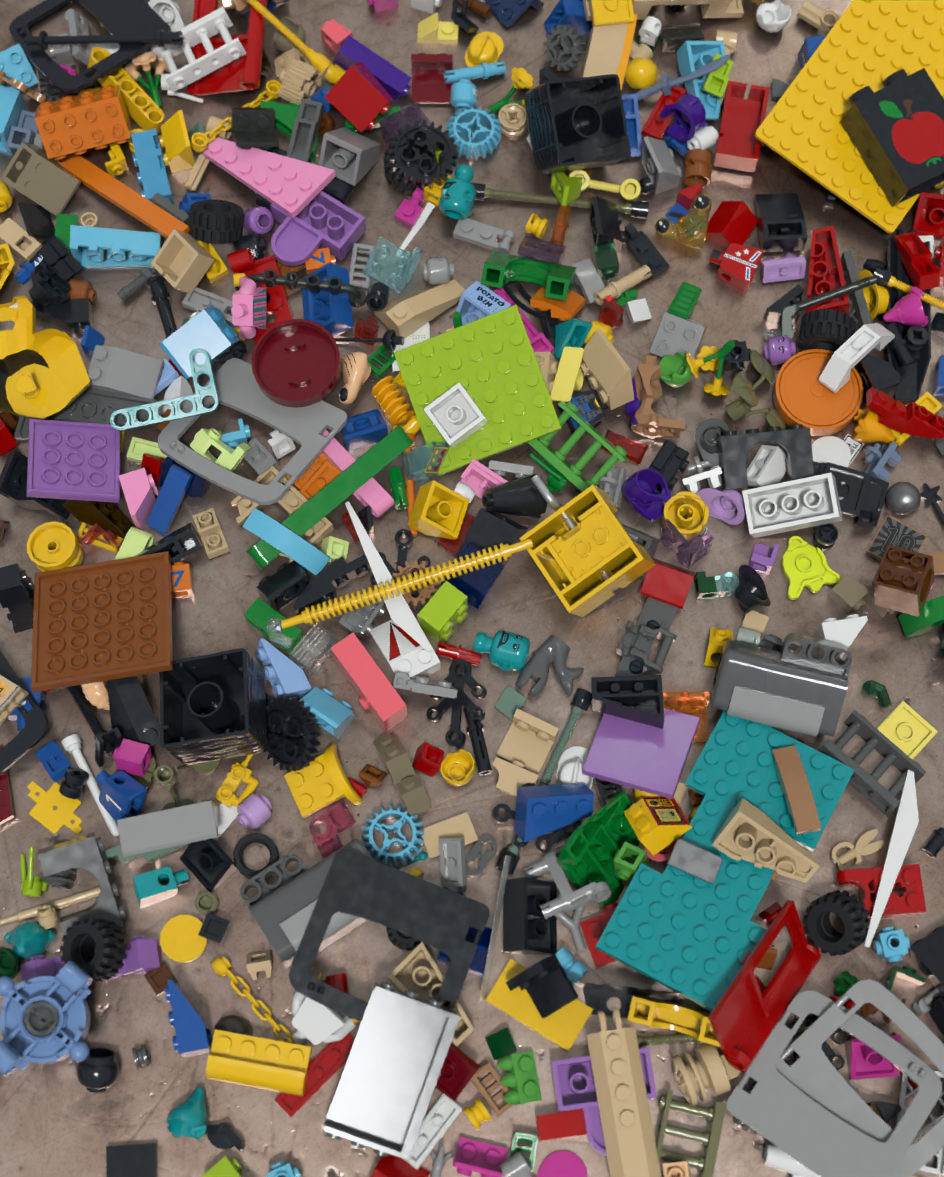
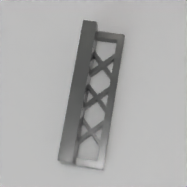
(857, 297)

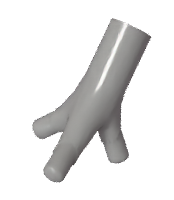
(439, 1161)

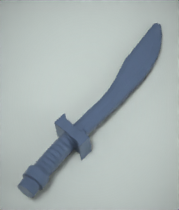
(667, 83)

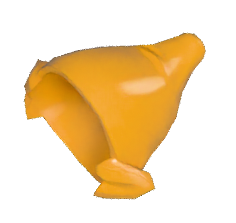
(869, 429)

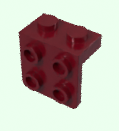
(428, 80)

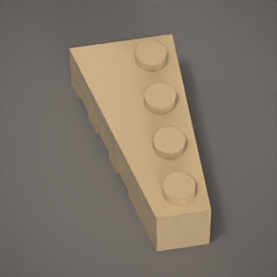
(422, 976)

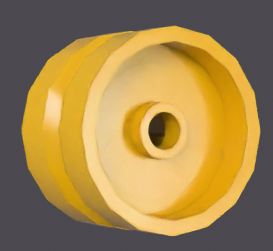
(54, 547)

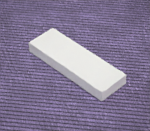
(433, 1129)

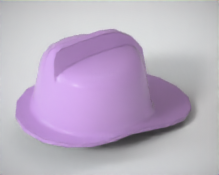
(724, 505)

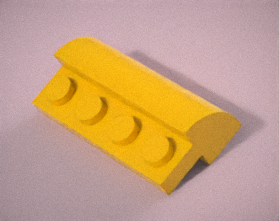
(258, 1062)

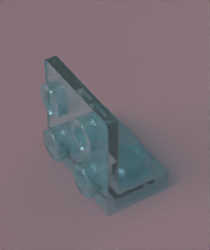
(392, 265)

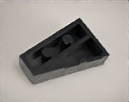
(630, 698)

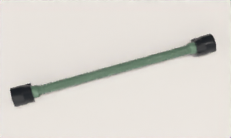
(579, 704)

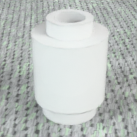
(703, 138)

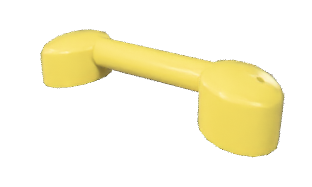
(629, 189)

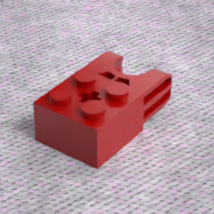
(908, 882)

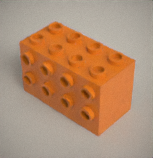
(83, 122)

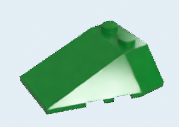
(592, 847)

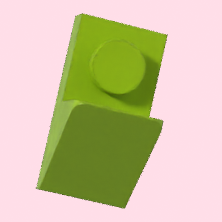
(565, 188)

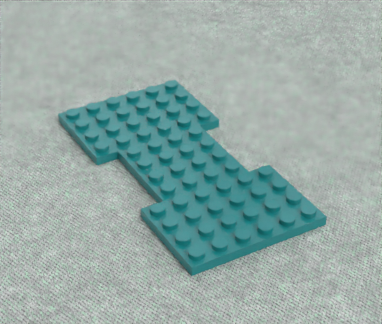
(698, 931)

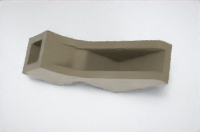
(852, 595)
(402, 773)

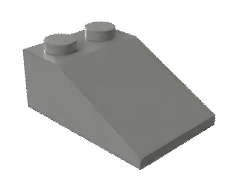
(124, 372)

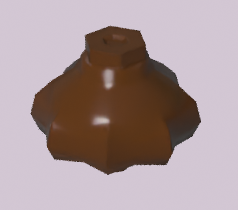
(327, 124)

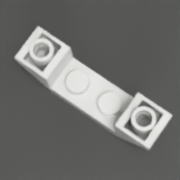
(851, 352)

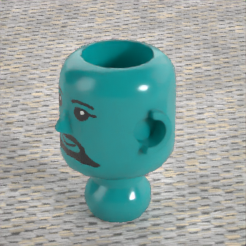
(458, 194)
(505, 650)

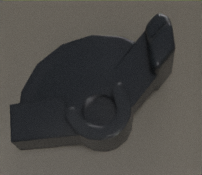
(224, 1136)

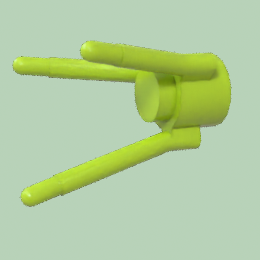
(30, 884)

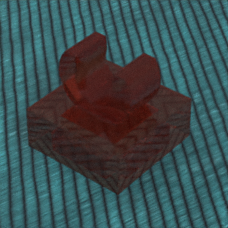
(366, 329)

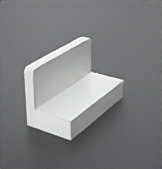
(767, 467)

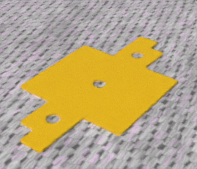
(50, 818)

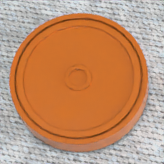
(808, 402)

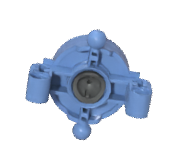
(44, 1019)

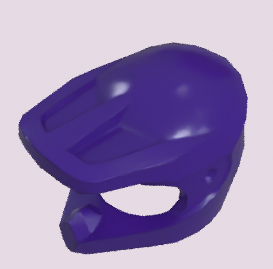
(642, 493)

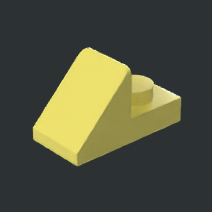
(437, 32)

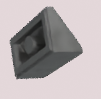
(695, 861)

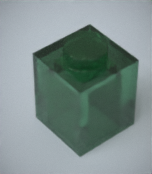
(606, 261)

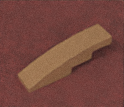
(796, 790)

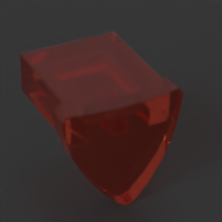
(611, 313)

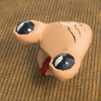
(354, 373)

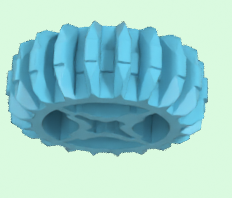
(483, 139)
(400, 841)

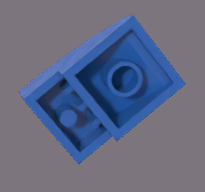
(632, 117)

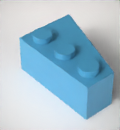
(151, 165)

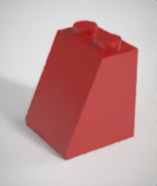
(359, 97)

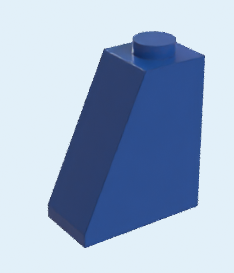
(569, 13)

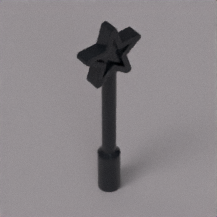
(931, 497)

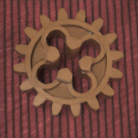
(425, 593)

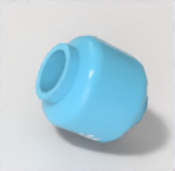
(463, 95)

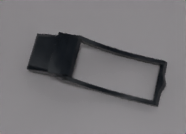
(461, 19)
(548, 322)

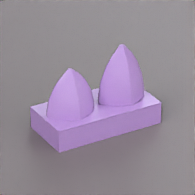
(783, 269)

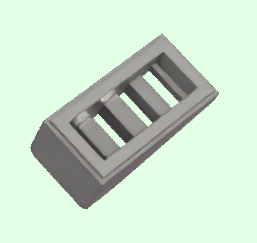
(359, 248)

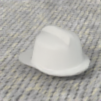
(169, 12)
(571, 767)

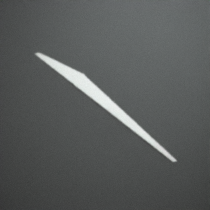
(397, 606)
(903, 832)

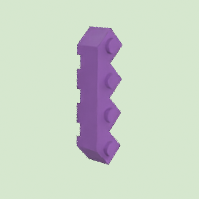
(141, 958)

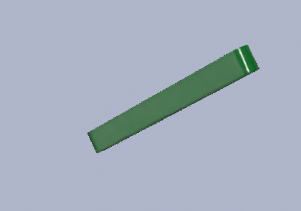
(336, 491)

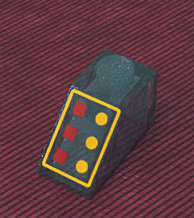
(424, 461)

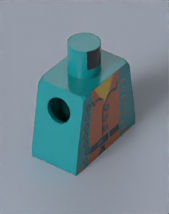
(150, 891)

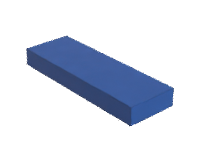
(169, 499)

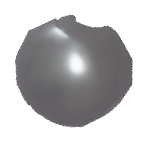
(903, 498)

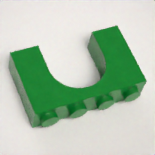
(505, 267)

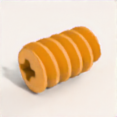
(391, 402)

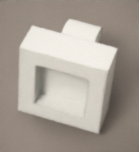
(280, 444)

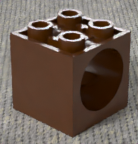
(903, 580)

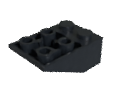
(780, 222)

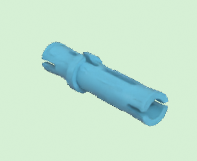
(481, 71)

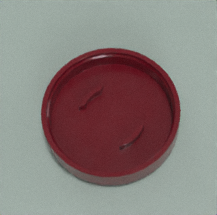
(296, 363)

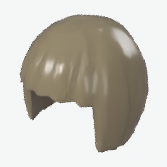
(281, 42)

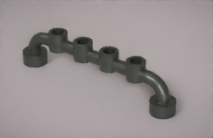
(356, 296)

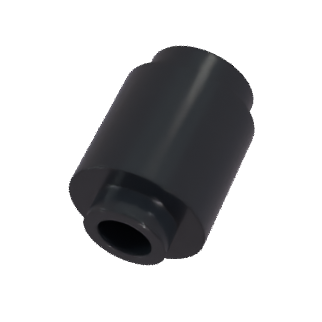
(377, 296)

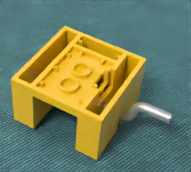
(585, 549)

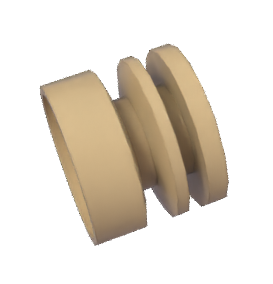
(699, 1074)

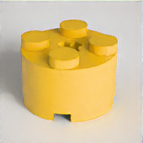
(687, 505)

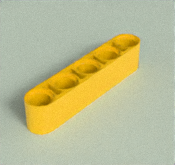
(137, 102)

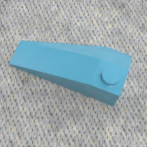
(693, 56)

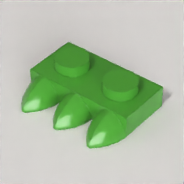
(521, 1078)

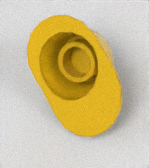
(484, 48)
(875, 295)

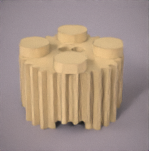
(299, 82)

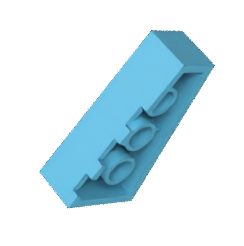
(113, 247)

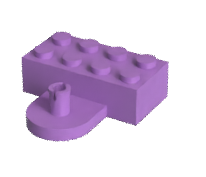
(319, 225)
(576, 1090)

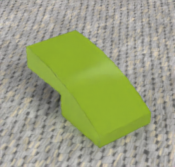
(716, 81)

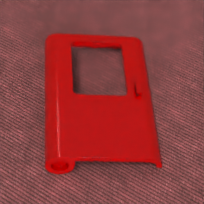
(239, 74)
(746, 1016)

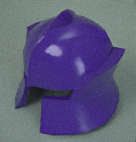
(689, 113)

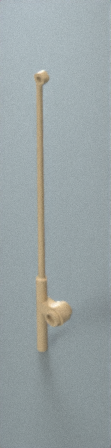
(46, 912)

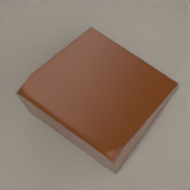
(768, 959)

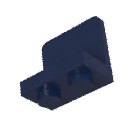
(510, 10)

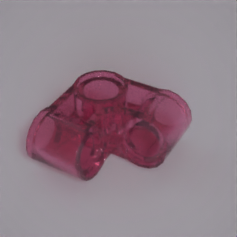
(336, 820)

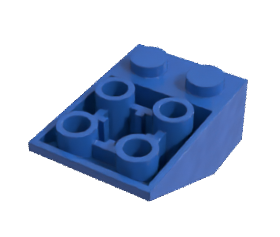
(191, 1029)

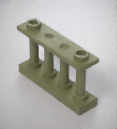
(709, 1138)

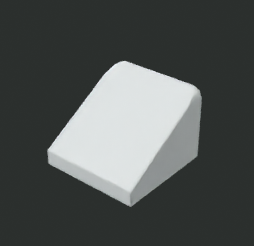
(638, 311)

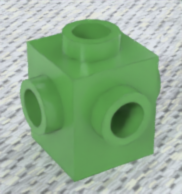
(628, 861)

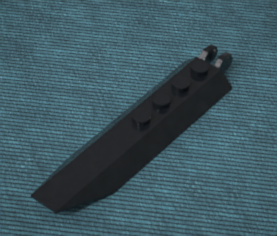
(914, 374)

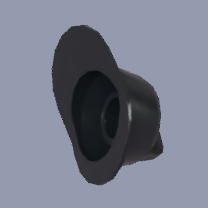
(751, 590)

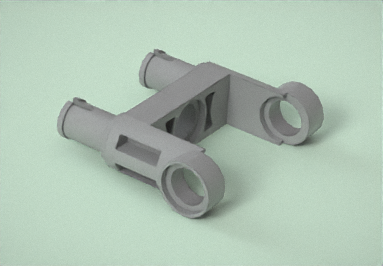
(567, 898)

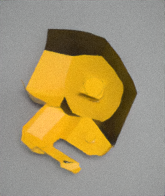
(37, 369)

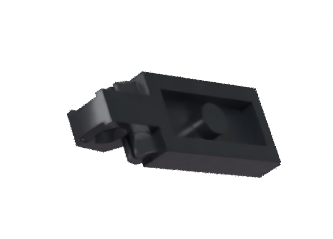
(644, 251)

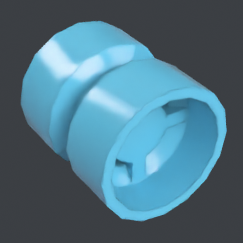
(574, 969)

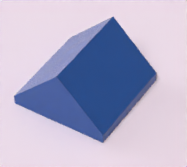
(363, 430)

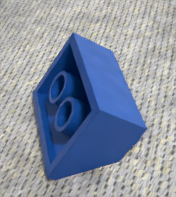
(327, 309)

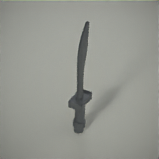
(146, 274)

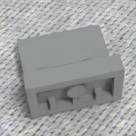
(677, 336)

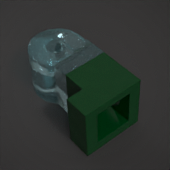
(715, 586)

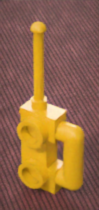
(235, 777)

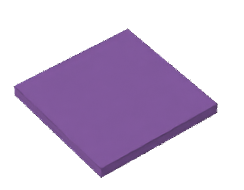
(73, 461)
(642, 754)

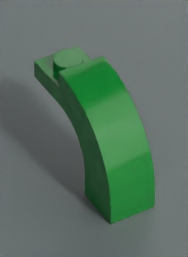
(930, 617)

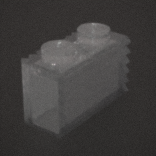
(313, 650)

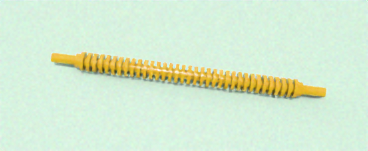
(308, 616)

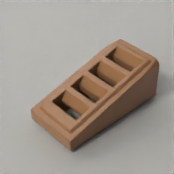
(502, 1107)

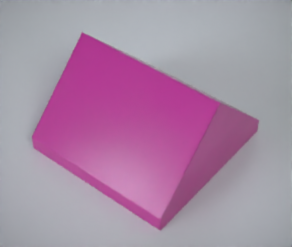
(867, 1063)

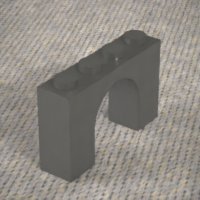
(86, 854)

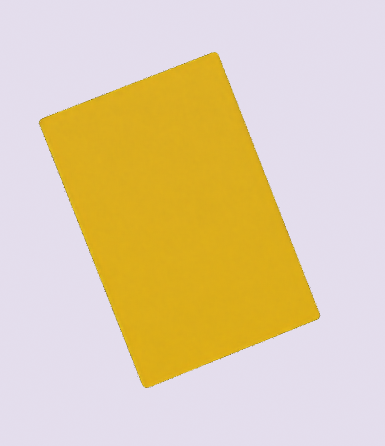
(858, 52)

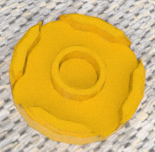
(181, 939)

